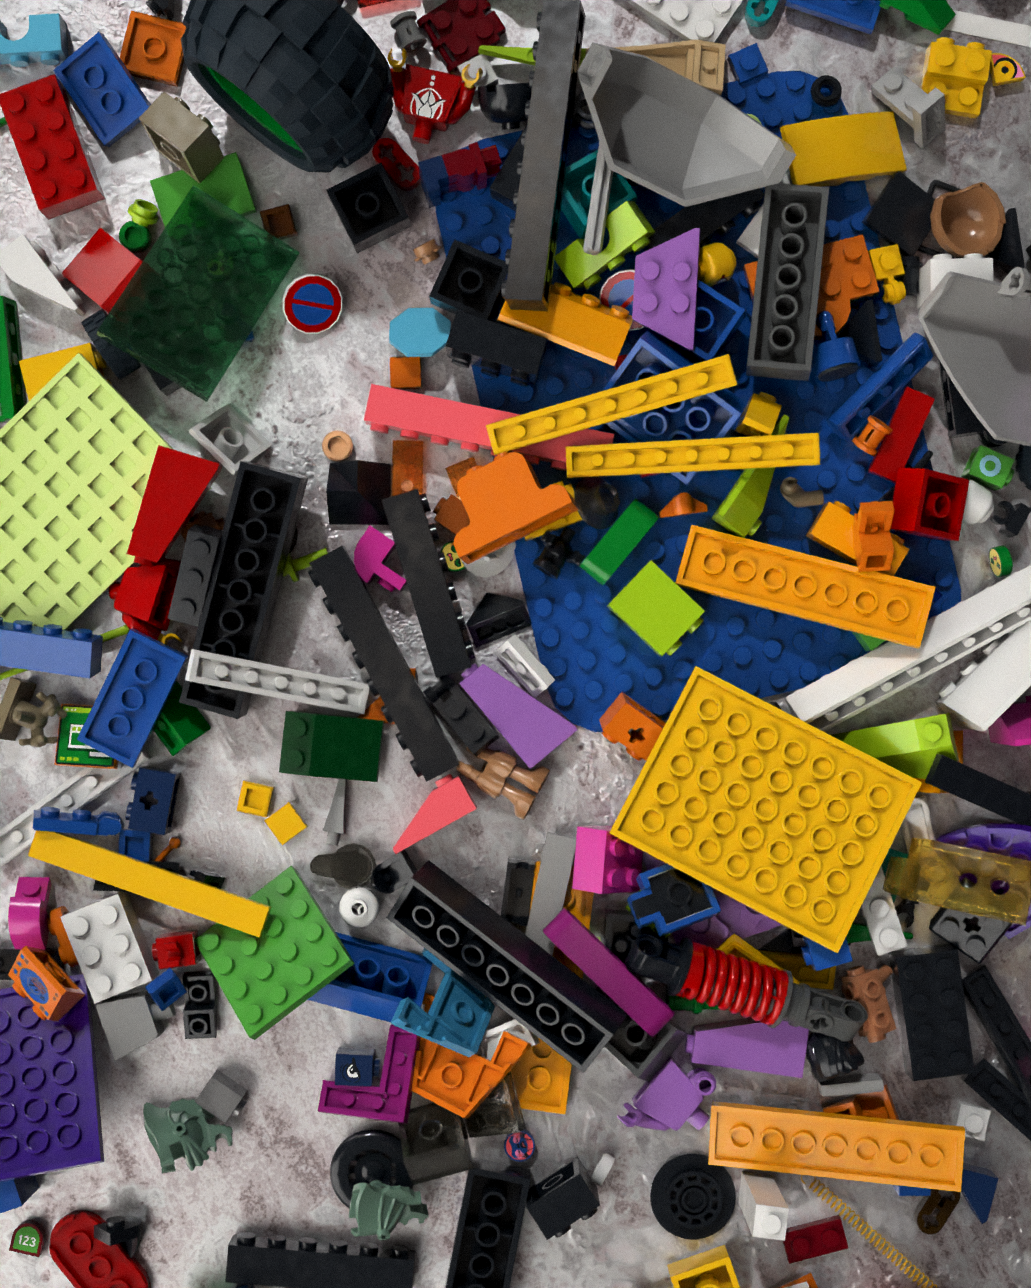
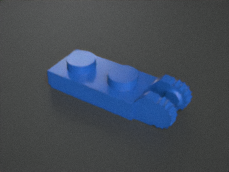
(77, 822)

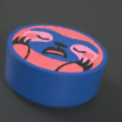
(519, 1145)

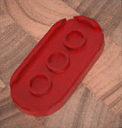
(88, 1260)

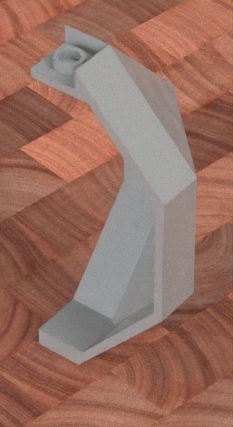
(676, 131)

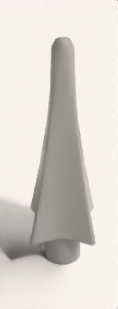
(336, 817)

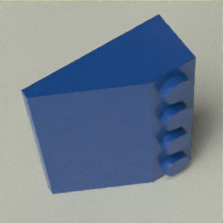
(690, 419)

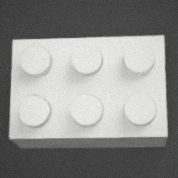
(110, 946)

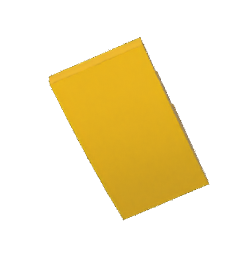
(844, 148)

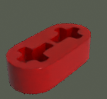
(402, 159)

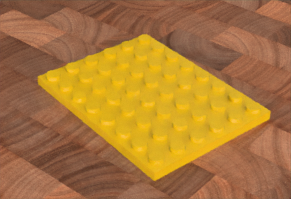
(766, 809)

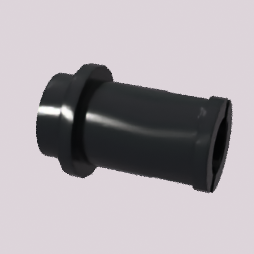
(911, 277)

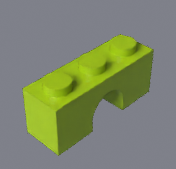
(627, 232)

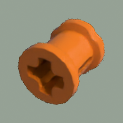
(872, 435)

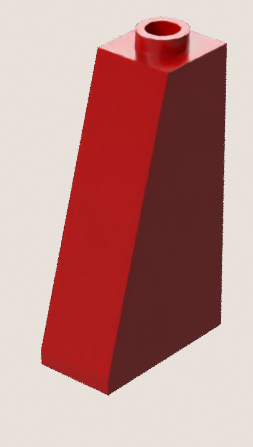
(169, 501)

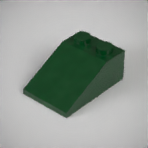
(331, 746)

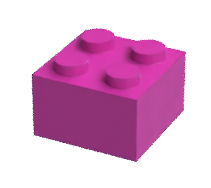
(605, 862)

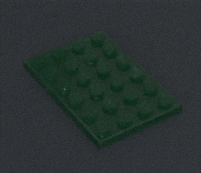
(198, 293)

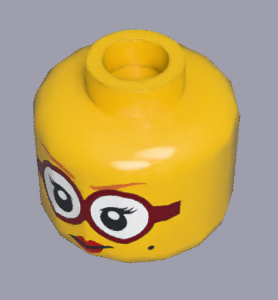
(716, 264)

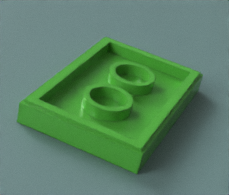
(223, 183)

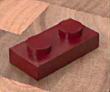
(814, 1239)

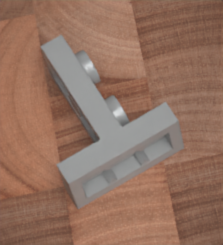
(917, 108)

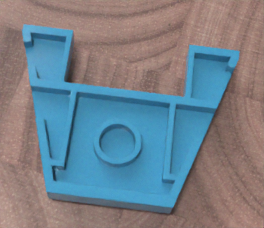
(455, 1017)

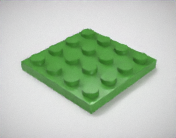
(285, 965)

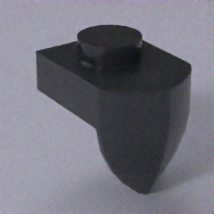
(393, 873)
(119, 1230)

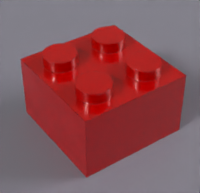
(929, 503)

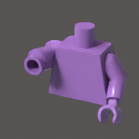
(671, 1099)

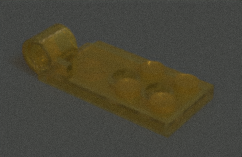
(934, 872)

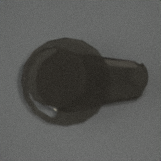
(345, 865)

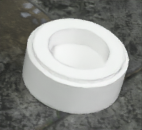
(602, 1169)

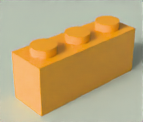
(835, 532)

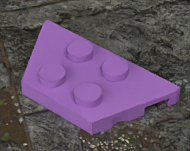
(668, 288)

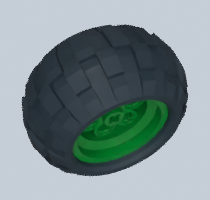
(292, 76)

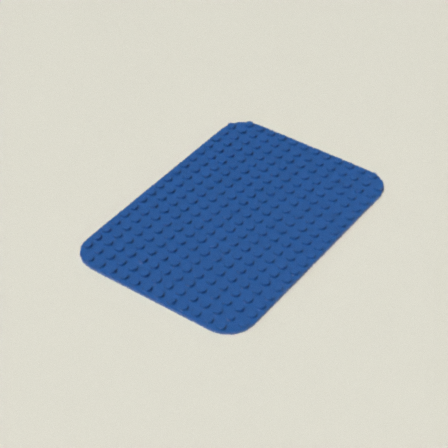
(745, 645)

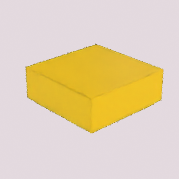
(255, 798)
(285, 823)

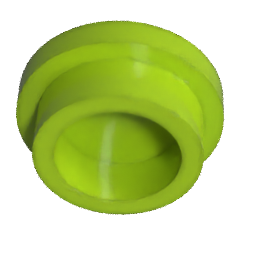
(143, 212)

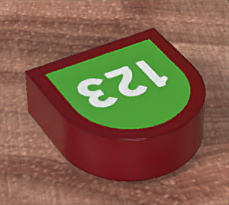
(28, 1238)

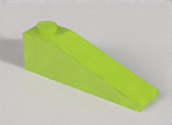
(747, 497)
(906, 744)

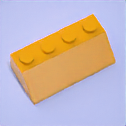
(575, 323)

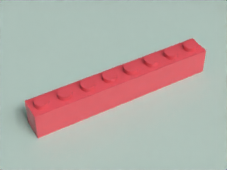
(461, 423)

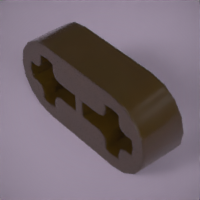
(941, 1213)

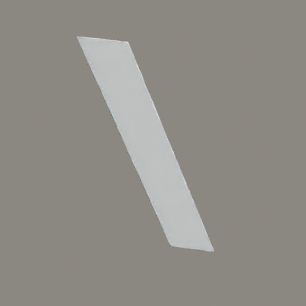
(990, 28)

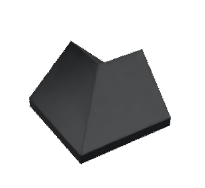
(357, 492)

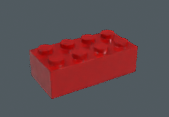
(51, 147)

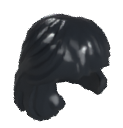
(831, 1056)

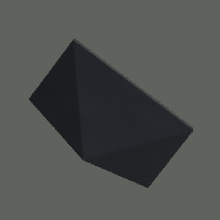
(1008, 251)
(865, 334)
(496, 618)

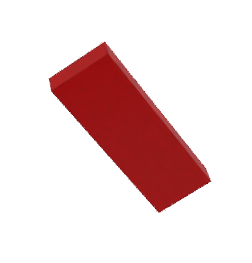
(906, 427)

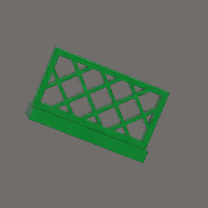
(11, 379)

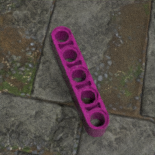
(608, 972)

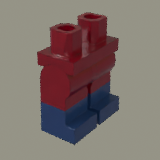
(458, 171)

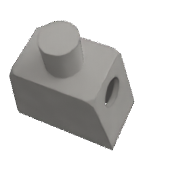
(131, 1021)

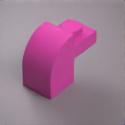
(370, 557)
(29, 913)

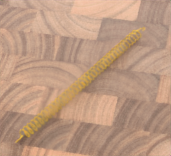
(867, 1236)

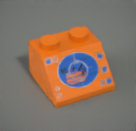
(44, 983)

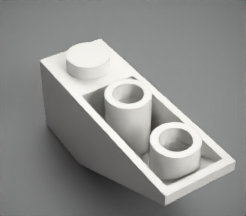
(28, 269)

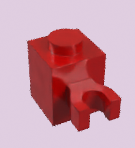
(176, 949)

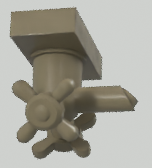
(18, 712)

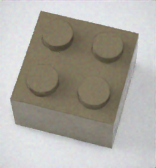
(182, 136)

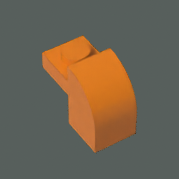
(872, 536)

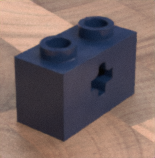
(159, 816)

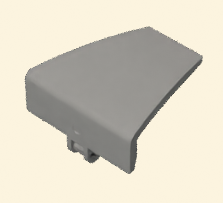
(985, 347)

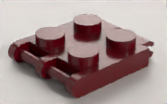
(462, 29)

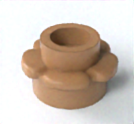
(427, 252)

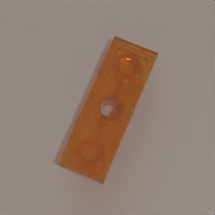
(407, 465)

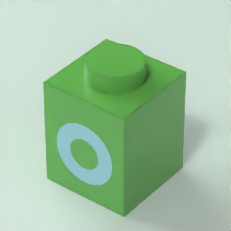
(988, 468)

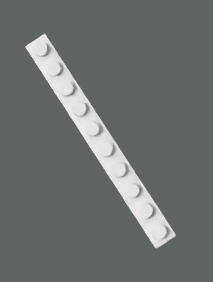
(897, 666)

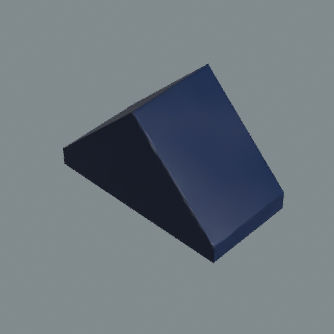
(978, 1189)

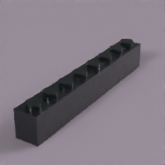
(384, 663)

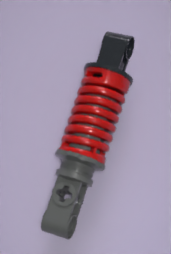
(743, 987)

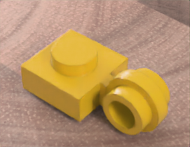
(887, 266)

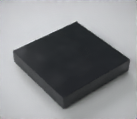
(901, 214)

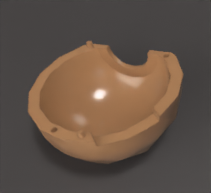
(968, 220)

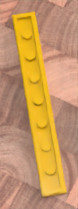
(612, 404)
(693, 455)
(150, 881)

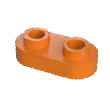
(57, 928)

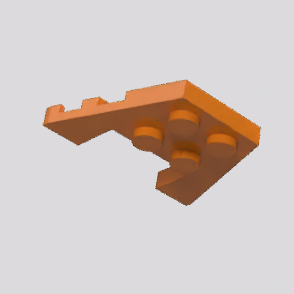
(458, 1080)

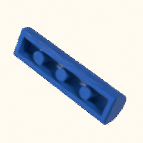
(880, 387)

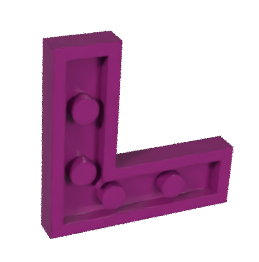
(393, 1097)

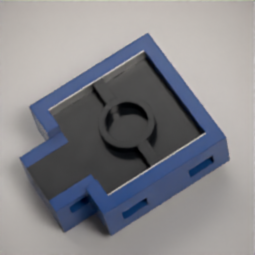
(671, 900)

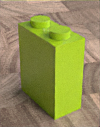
(657, 609)

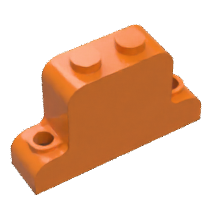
(506, 505)

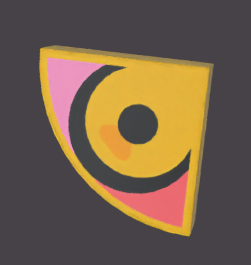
(1005, 70)

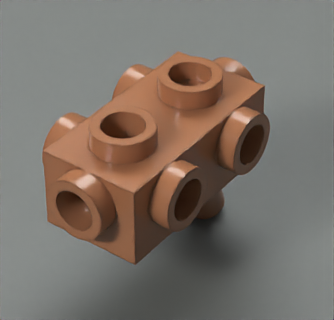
(868, 989)

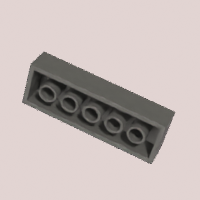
(787, 281)

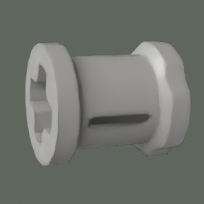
(407, 21)

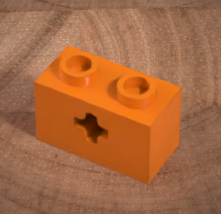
(628, 714)

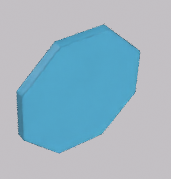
(419, 332)

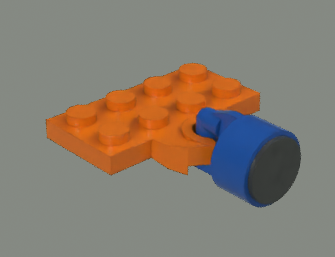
(843, 277)

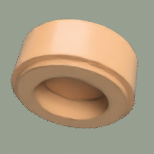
(337, 446)

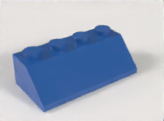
(376, 980)

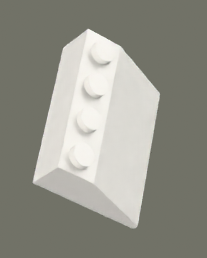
(990, 682)

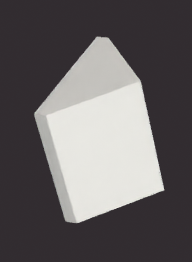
(230, 438)

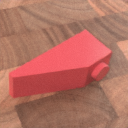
(442, 807)

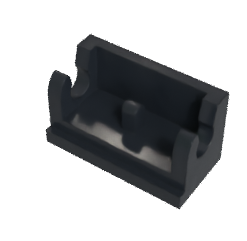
(517, 891)

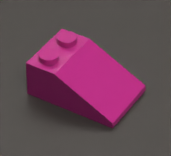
(1013, 725)

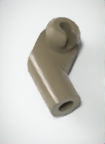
(797, 496)

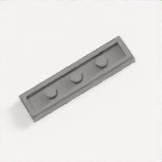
(550, 887)

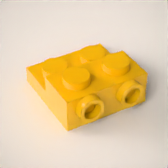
(958, 74)

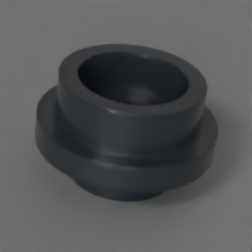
(826, 82)

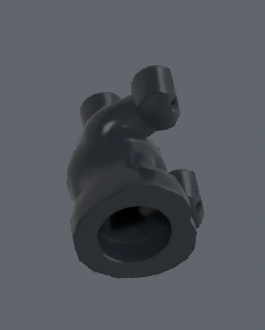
(557, 553)

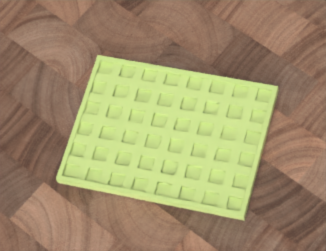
(69, 495)

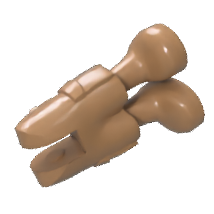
(494, 775)

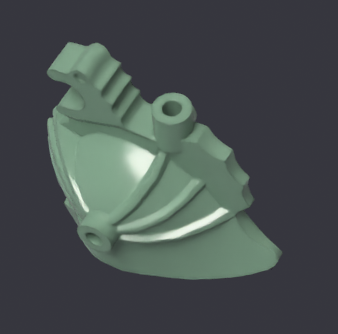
(183, 1133)
(382, 1207)

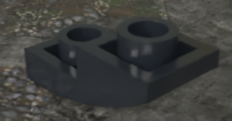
(200, 1005)

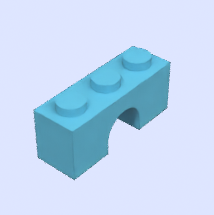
(43, 43)

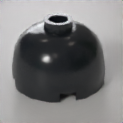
(505, 103)

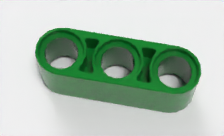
(619, 541)

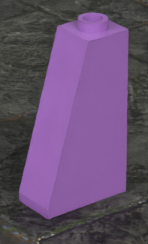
(520, 718)
(749, 1046)

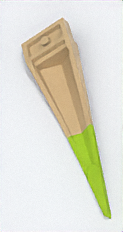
(693, 59)

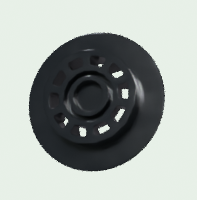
(370, 1165)
(692, 1197)

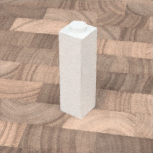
(763, 1206)

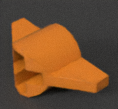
(682, 505)

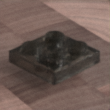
(498, 1112)

